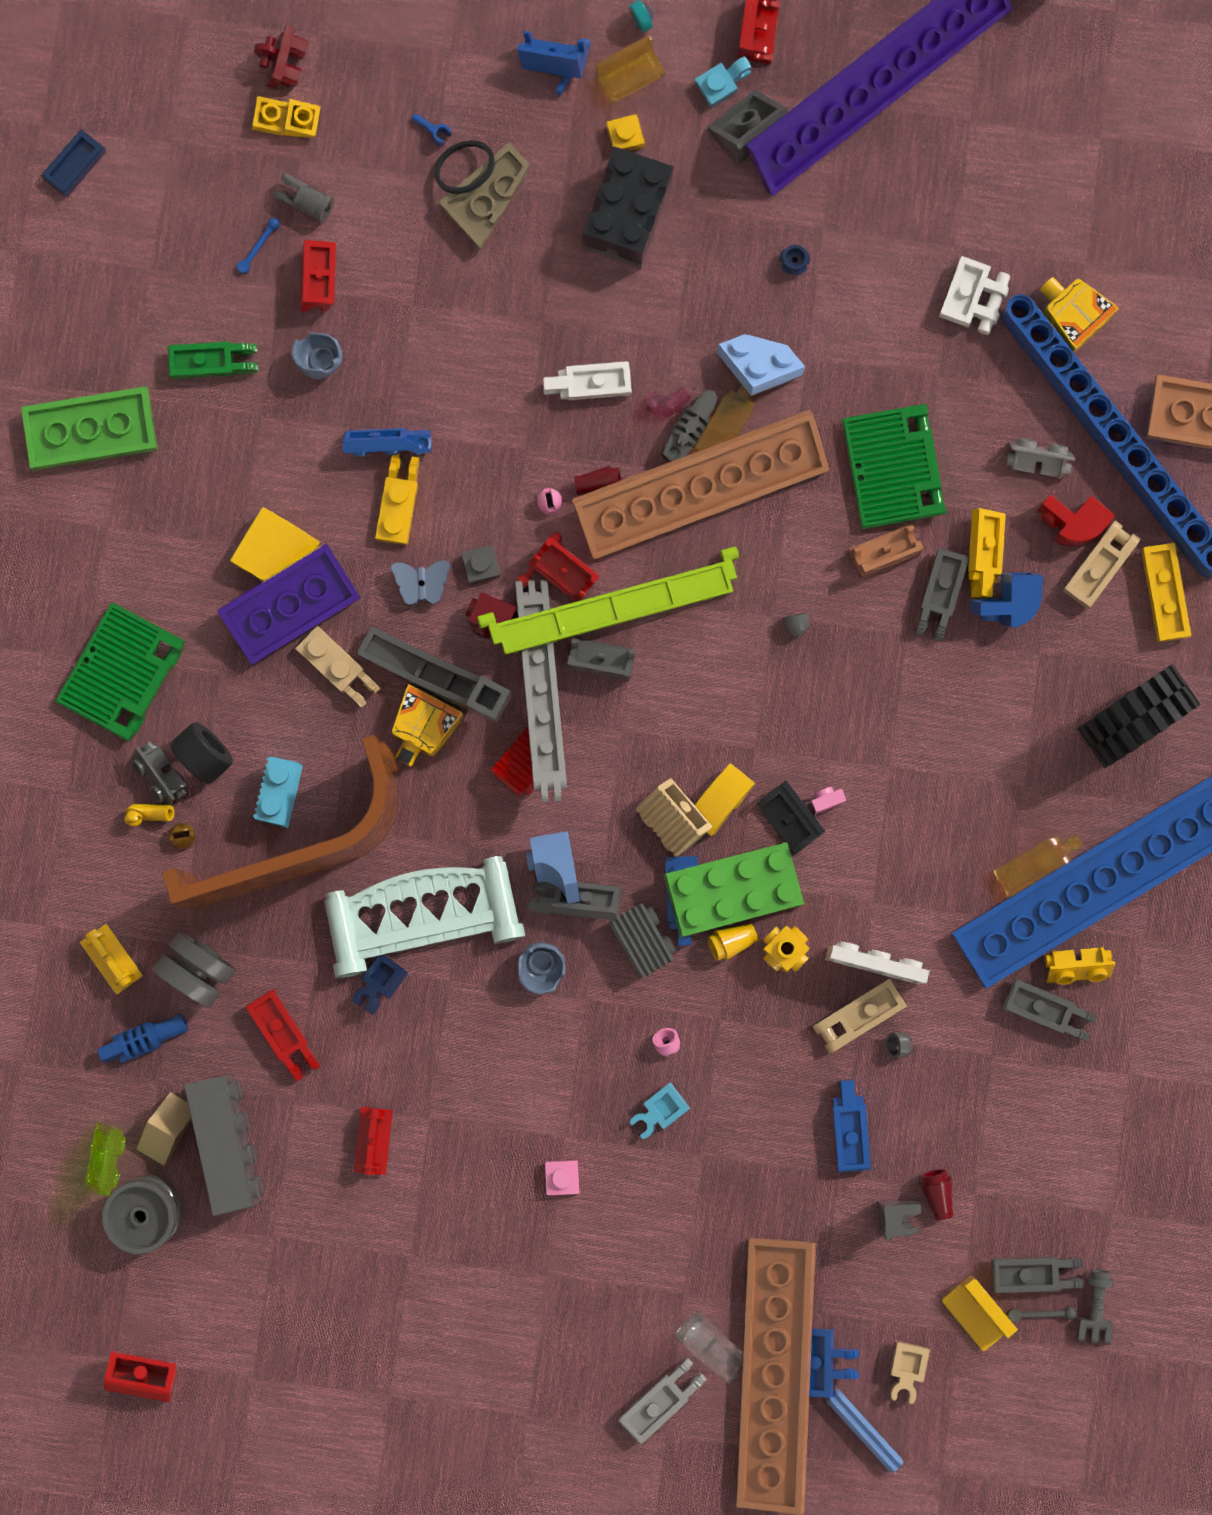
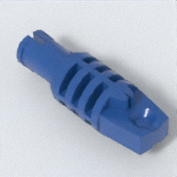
(142, 1039)

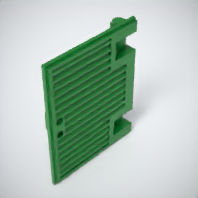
(893, 466)
(120, 671)

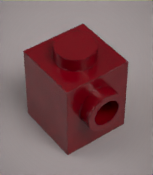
(485, 605)

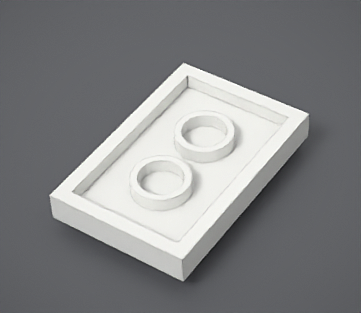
(877, 962)

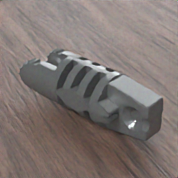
(689, 427)

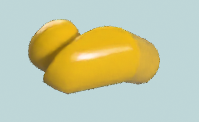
(149, 812)

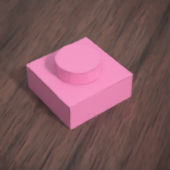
(826, 800)
(562, 1177)

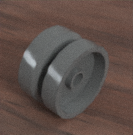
(196, 964)
(127, 1226)

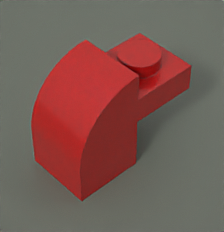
(1075, 528)

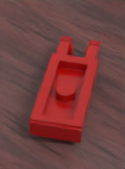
(281, 1031)

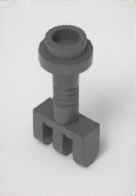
(1100, 1281)

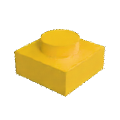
(626, 133)

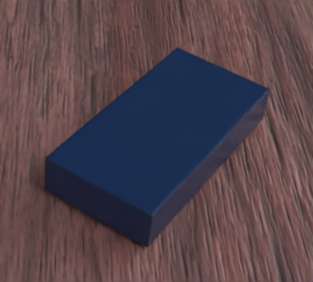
(73, 163)

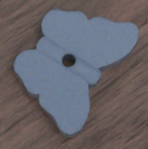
(409, 579)

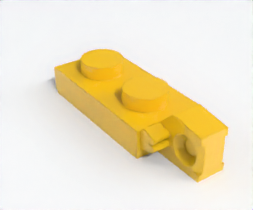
(985, 551)

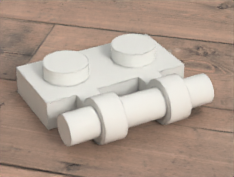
(966, 290)

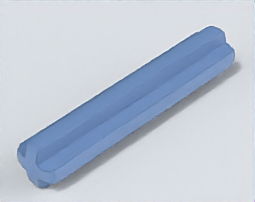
(865, 1431)

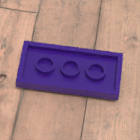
(288, 603)

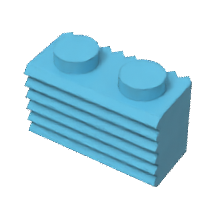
(278, 792)

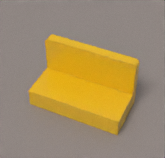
(978, 1313)

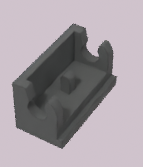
(601, 659)
(893, 1219)

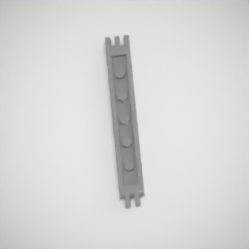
(542, 700)

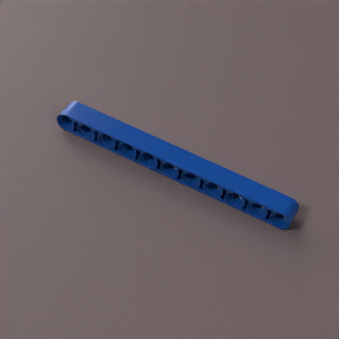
(1111, 420)

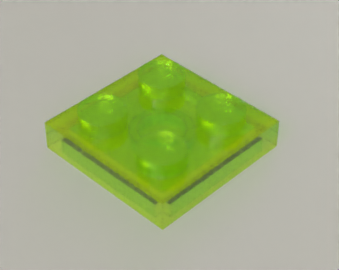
(102, 1163)

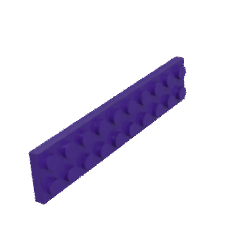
(868, 87)

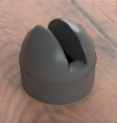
(796, 624)
(898, 1045)

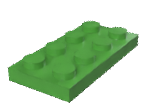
(89, 428)
(733, 889)

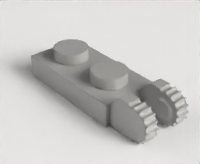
(659, 1403)

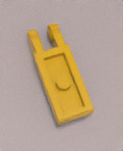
(398, 503)

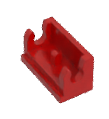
(759, 30)
(317, 275)
(563, 570)

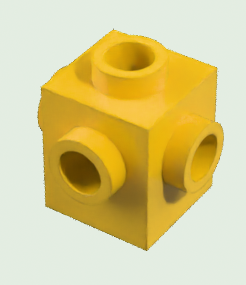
(774, 955)

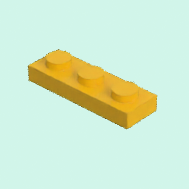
(1166, 592)

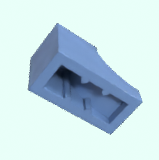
(554, 863)

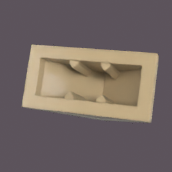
(165, 1129)

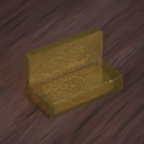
(629, 70)

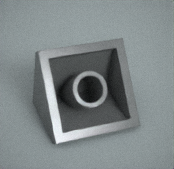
(745, 123)

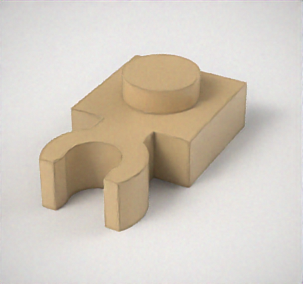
(909, 1365)

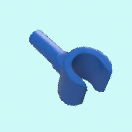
(432, 129)

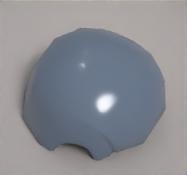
(317, 355)
(540, 967)

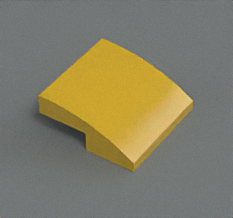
(271, 545)

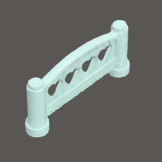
(356, 941)

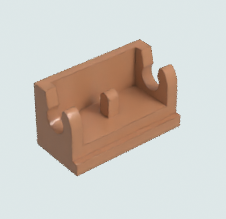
(886, 551)

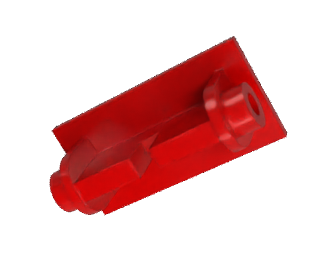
(373, 1141)

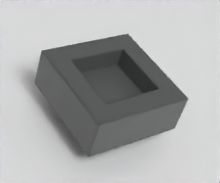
(481, 564)

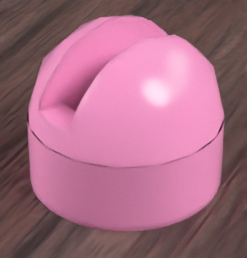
(542, 501)
(665, 1035)

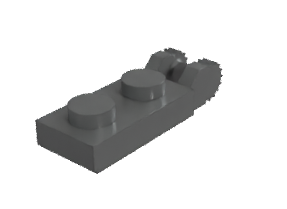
(942, 590)
(595, 901)
(1045, 1009)
(1032, 1274)

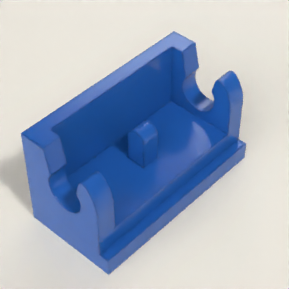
(553, 57)

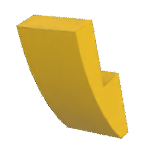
(284, 118)
(724, 796)

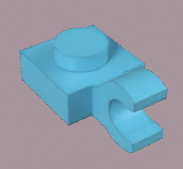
(719, 83)

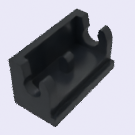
(790, 817)

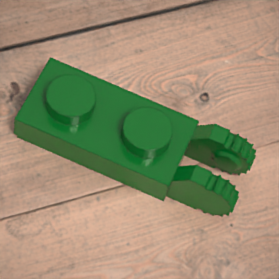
(209, 359)

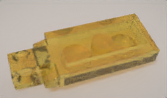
(727, 420)
(1035, 864)

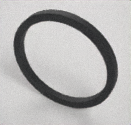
(460, 190)

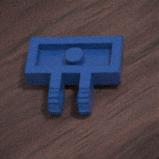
(822, 1363)

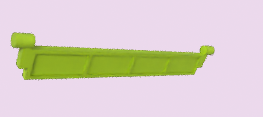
(613, 607)

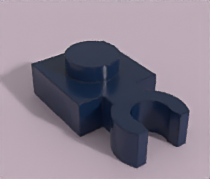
(382, 979)

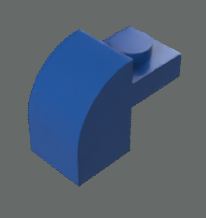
(1018, 602)

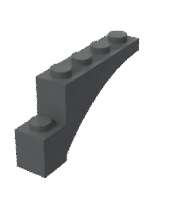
(435, 676)

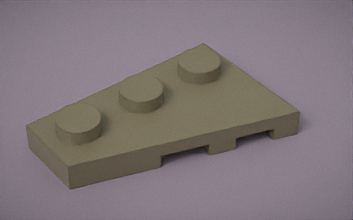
(482, 208)

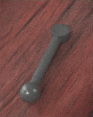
(1015, 1315)

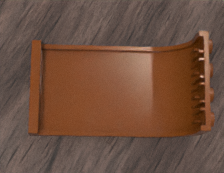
(192, 894)

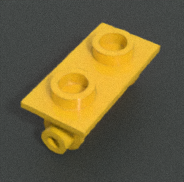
(111, 958)
(1094, 966)

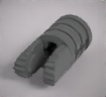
(307, 200)

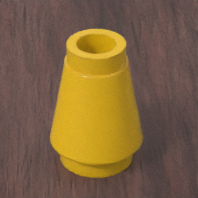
(731, 941)

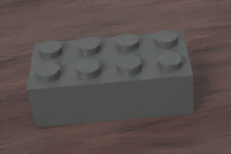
(224, 1144)

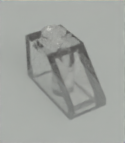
(711, 1346)

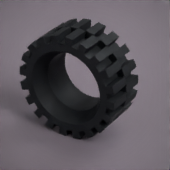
(1138, 716)

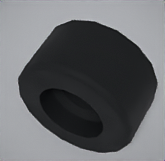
(201, 753)

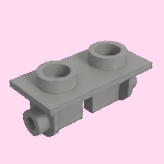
(1052, 458)

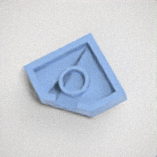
(759, 362)

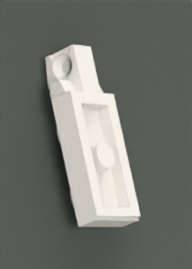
(590, 381)

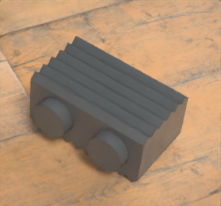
(642, 941)

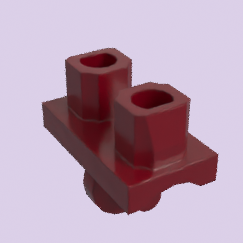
(287, 45)

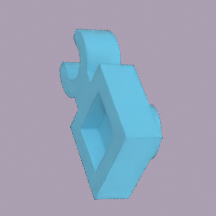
(663, 1108)

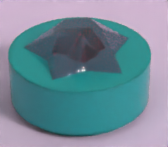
(642, 15)

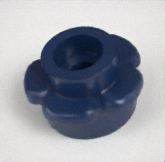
(797, 252)

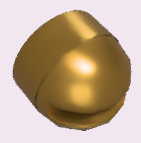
(185, 842)

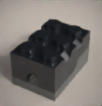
(627, 207)

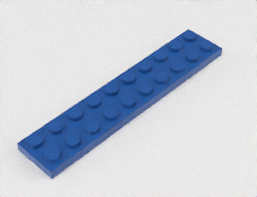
(1089, 886)

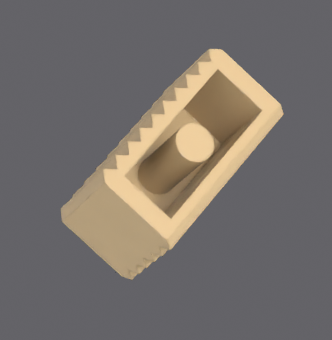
(673, 817)

